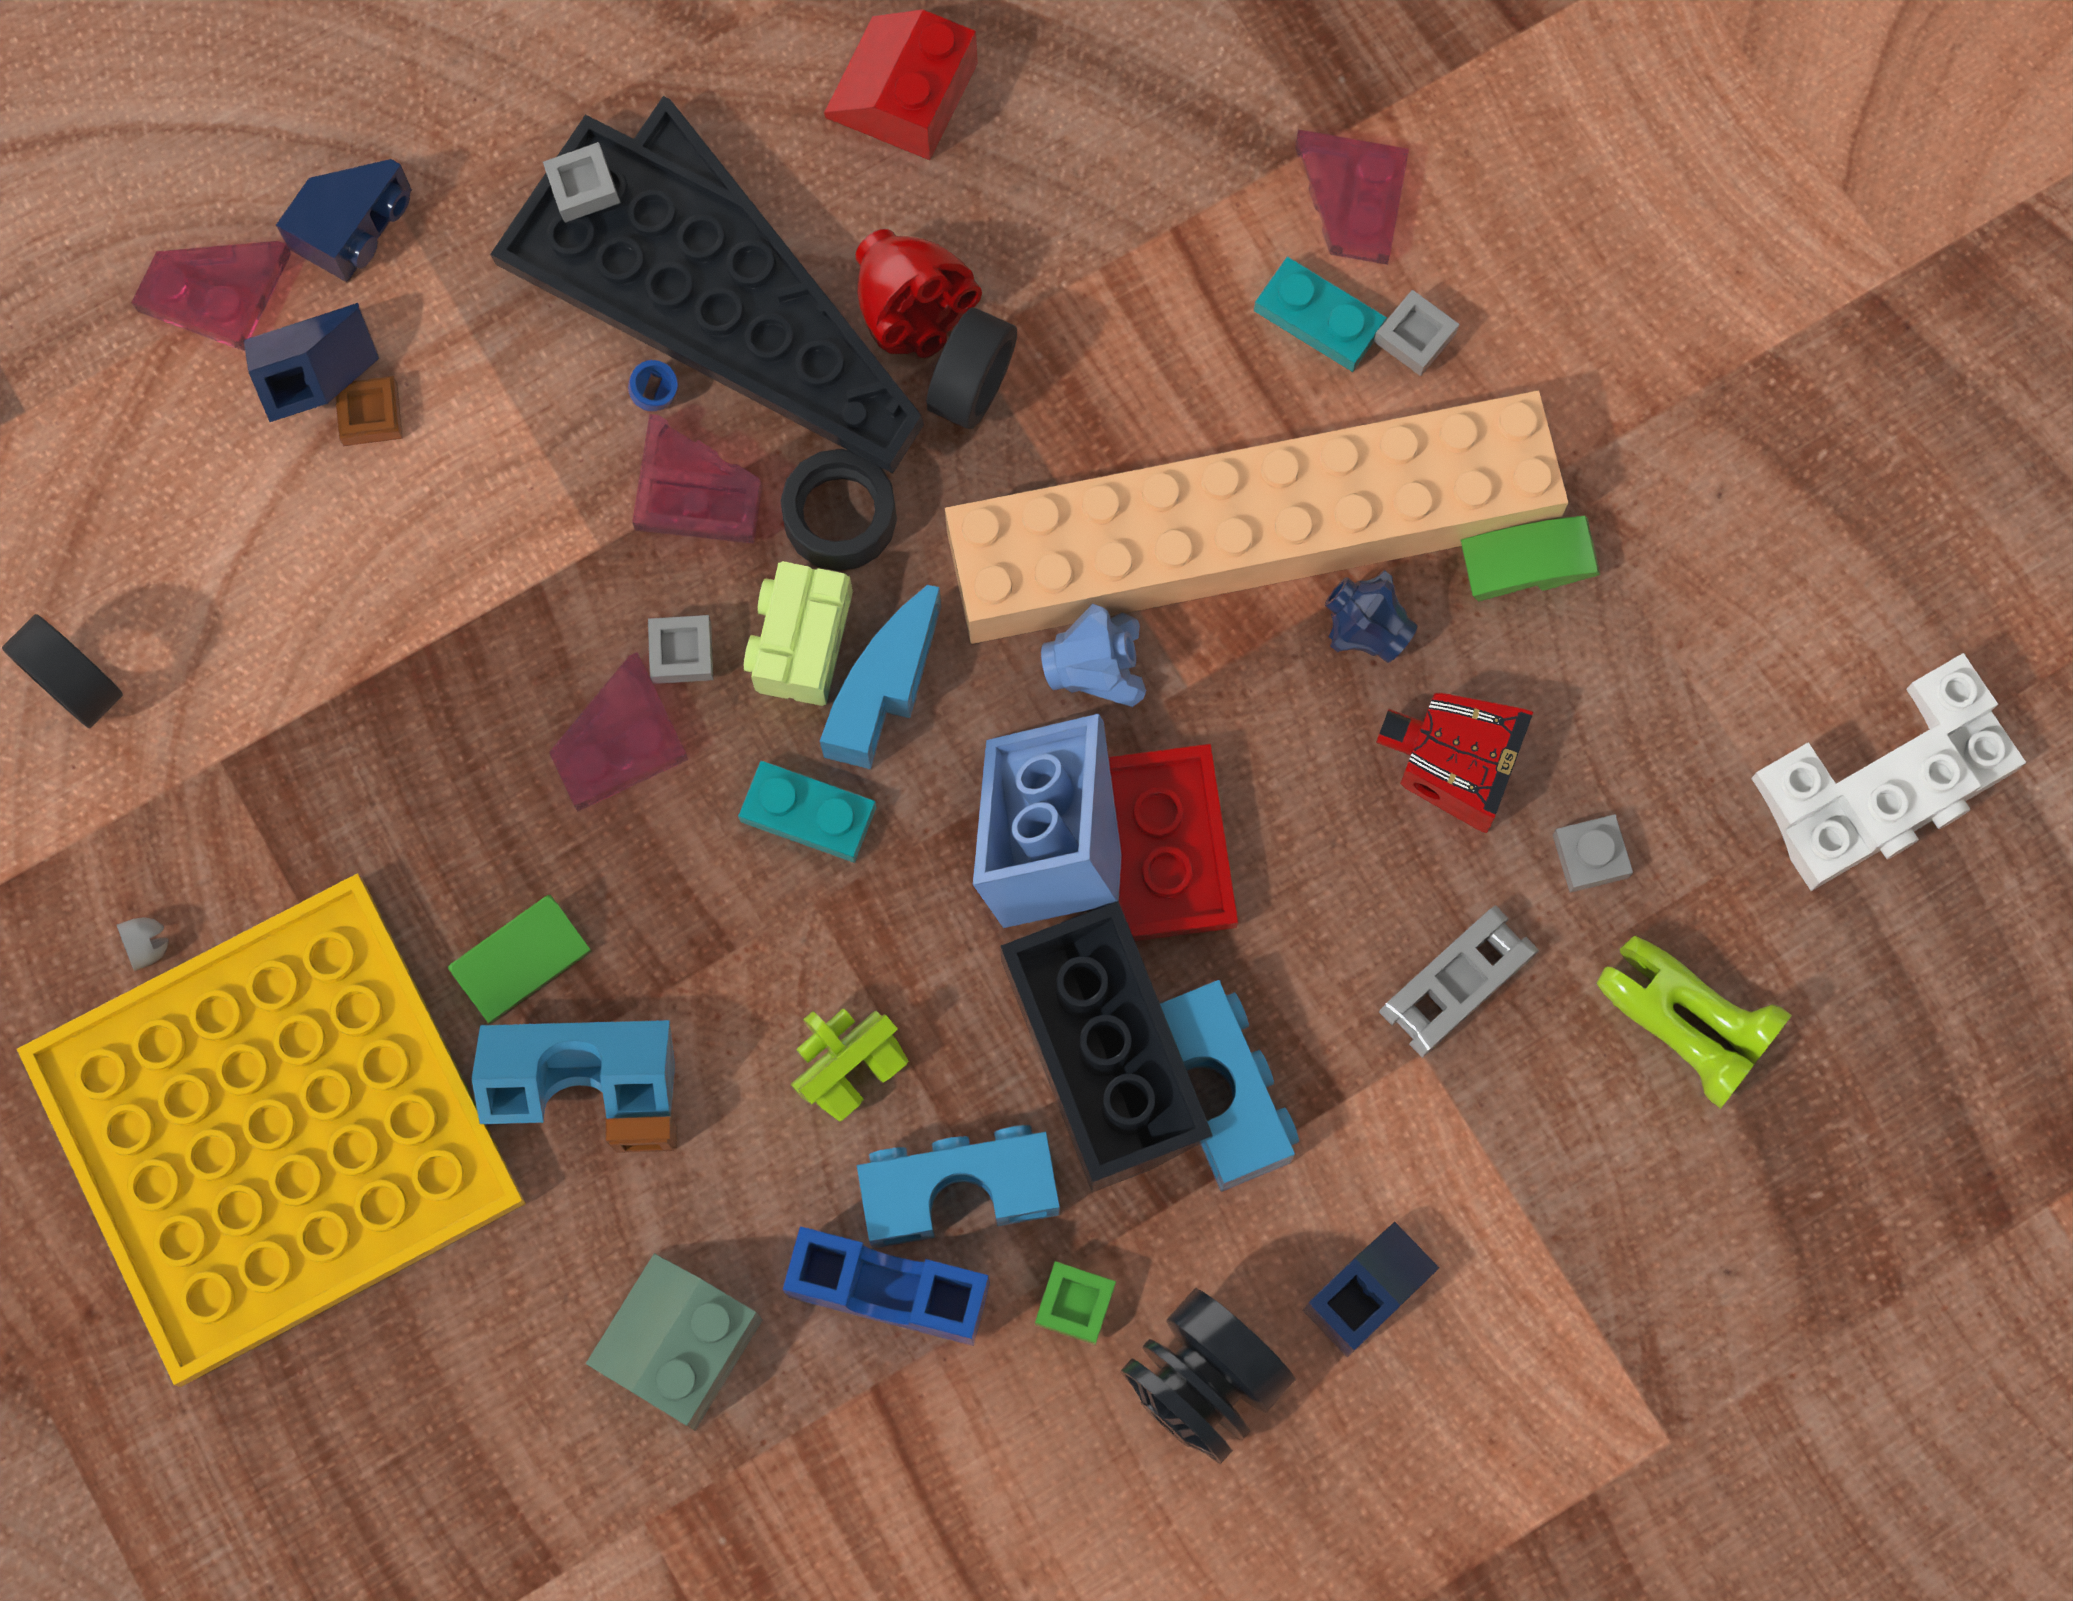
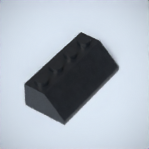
(1105, 1046)

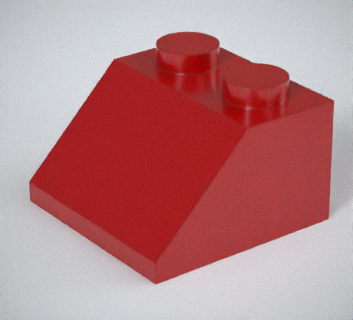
(906, 79)

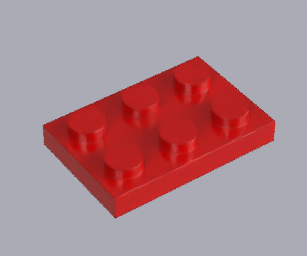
(1171, 843)

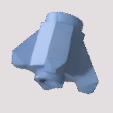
(1096, 657)

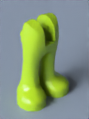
(1675, 984)

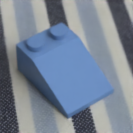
(1047, 823)

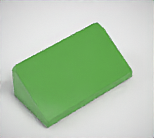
(519, 959)

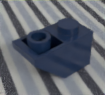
(344, 214)
(309, 361)
(1370, 1289)

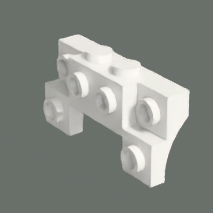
(1882, 805)

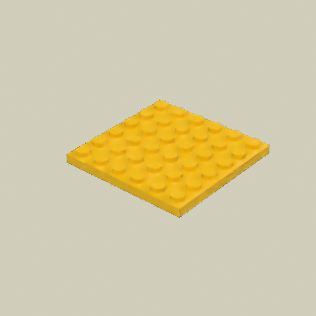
(269, 1129)

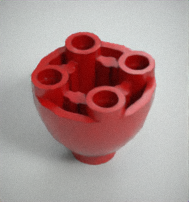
(912, 292)

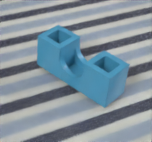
(528, 1063)
(1251, 1134)
(902, 1188)

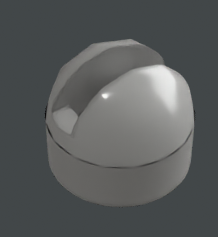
(137, 942)

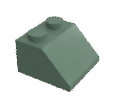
(675, 1341)

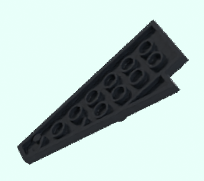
(709, 285)

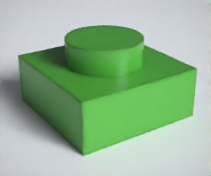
(1075, 1303)

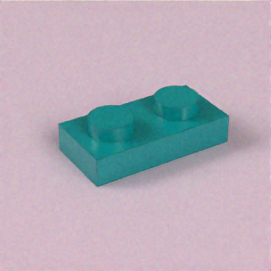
(1319, 314)
(807, 811)

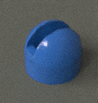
(665, 392)

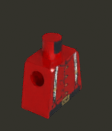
(1459, 754)

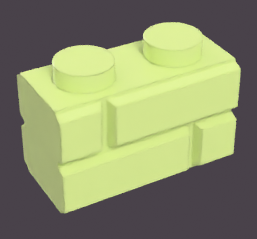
(800, 633)

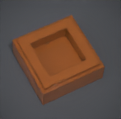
(369, 411)
(641, 1134)

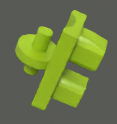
(826, 1078)

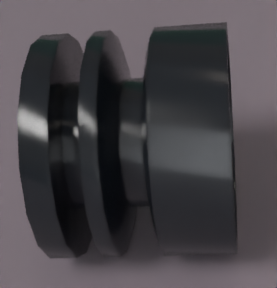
(1207, 1376)

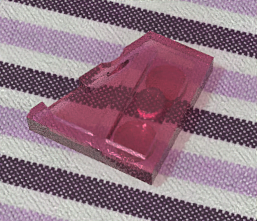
(1355, 191)
(213, 288)
(692, 490)
(617, 739)

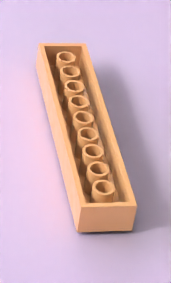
(1253, 516)

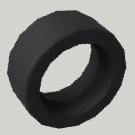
(971, 368)
(834, 466)
(62, 670)

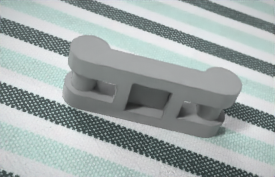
(1458, 980)

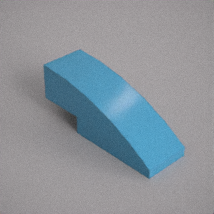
(882, 681)

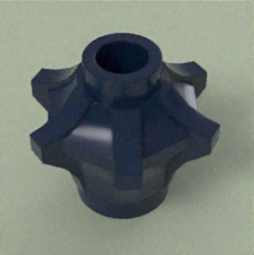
(1369, 618)

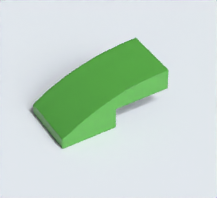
(1530, 556)

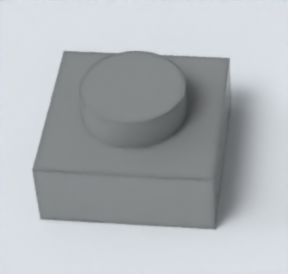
(581, 182)
(1416, 332)
(680, 649)
(1592, 853)

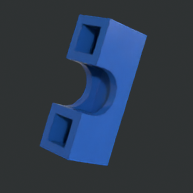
(886, 1288)

